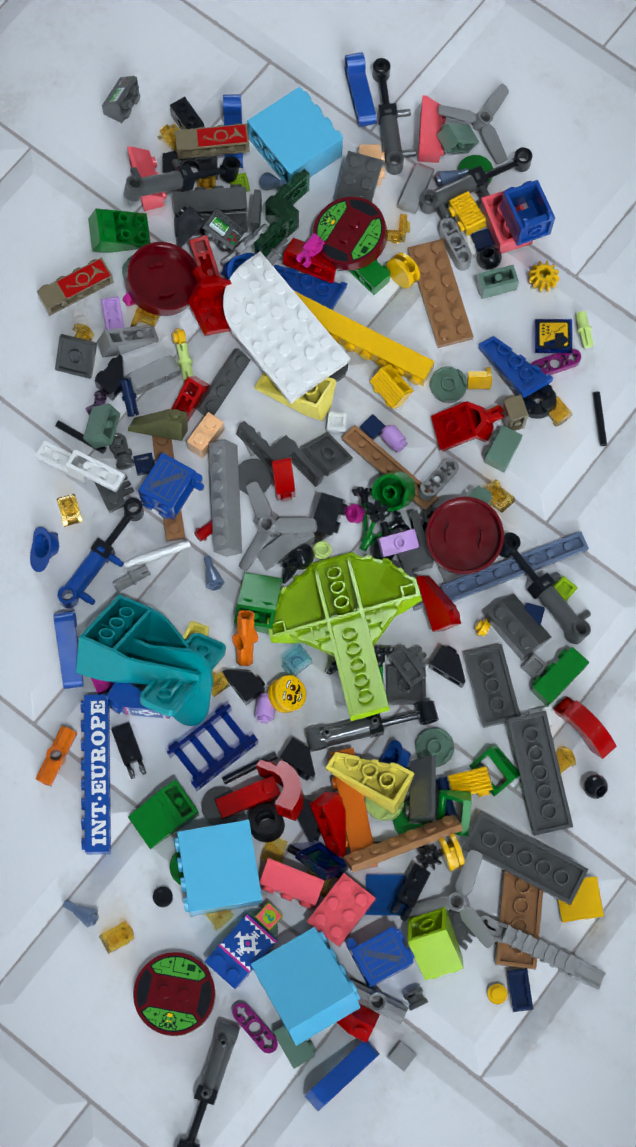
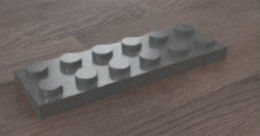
(540, 773)
(526, 859)

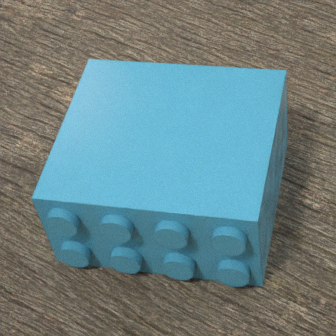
(295, 136)
(218, 868)
(307, 985)

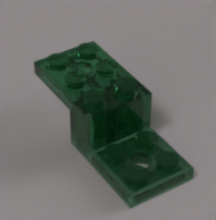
(281, 213)

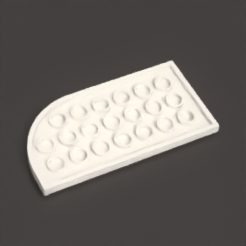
(279, 329)

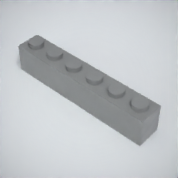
(225, 498)

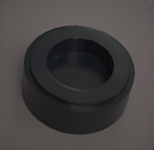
(162, 897)

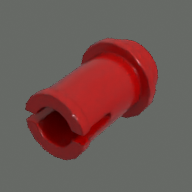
(203, 532)

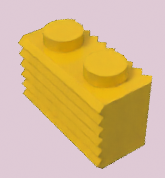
(467, 213)
(391, 386)
(474, 781)

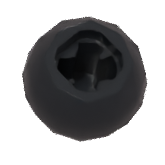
(490, 257)
(595, 786)

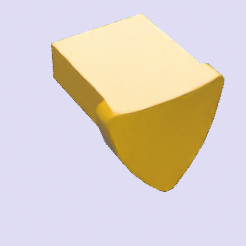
(480, 379)

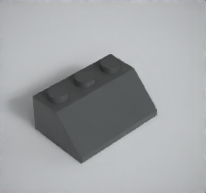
(517, 627)
(422, 791)

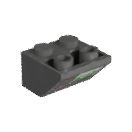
(122, 98)
(224, 229)

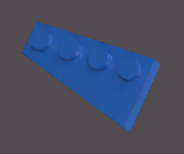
(313, 287)
(514, 368)

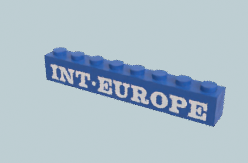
(97, 775)

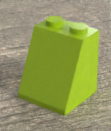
(434, 944)

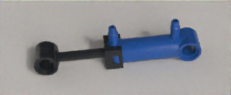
(100, 553)

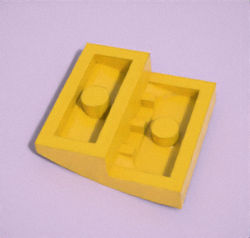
(586, 903)

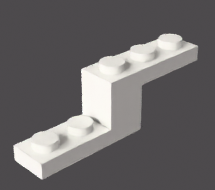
(80, 466)

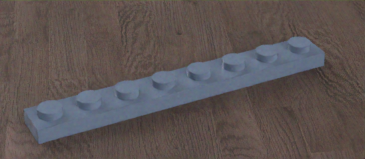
(511, 569)

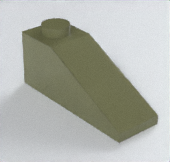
(164, 424)

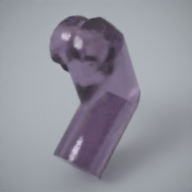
(100, 399)

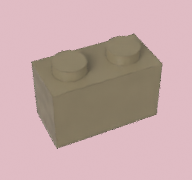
(515, 412)

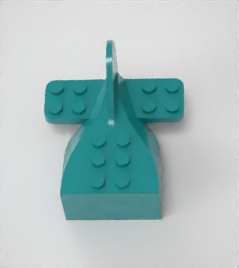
(144, 647)

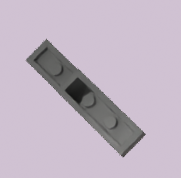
(280, 450)
(418, 558)

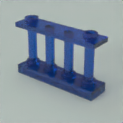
(230, 754)

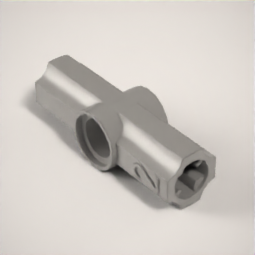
(390, 1007)

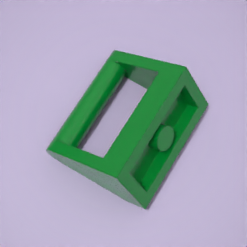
(502, 763)
(459, 796)

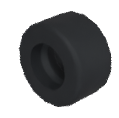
(269, 833)

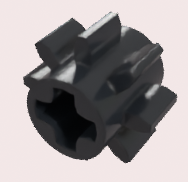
(430, 864)

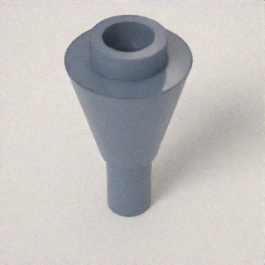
(448, 176)
(269, 181)
(213, 578)
(86, 915)

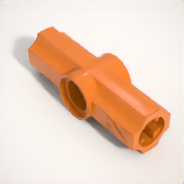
(245, 638)
(51, 767)

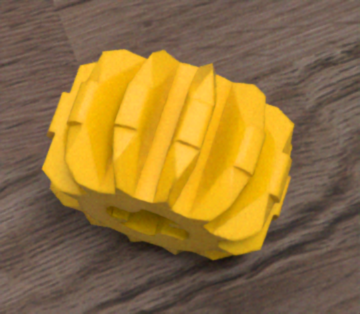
(540, 270)

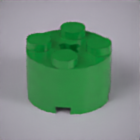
(399, 497)

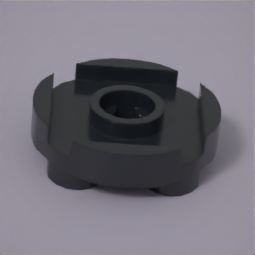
(546, 405)

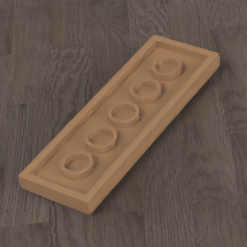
(441, 294)
(522, 910)

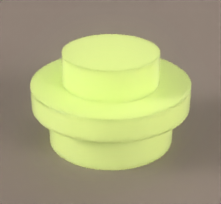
(322, 550)

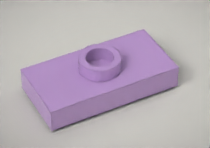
(112, 313)
(398, 542)

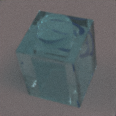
(296, 661)

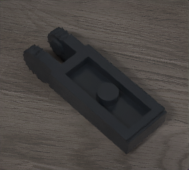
(128, 748)
(410, 890)

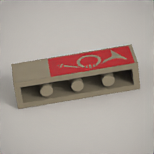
(212, 141)
(75, 286)

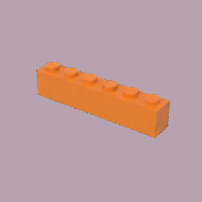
(357, 821)

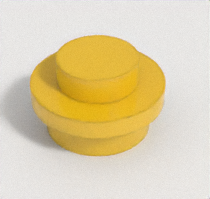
(178, 336)
(482, 627)
(497, 994)

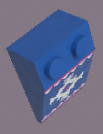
(126, 699)
(239, 949)

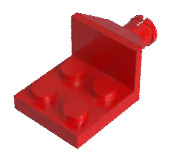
(207, 301)
(464, 424)

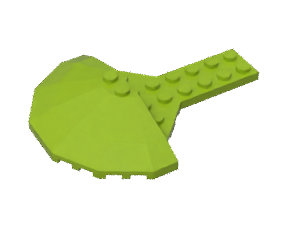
(343, 611)

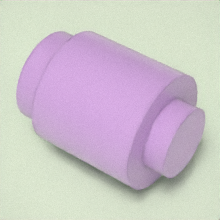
(394, 438)
(264, 711)

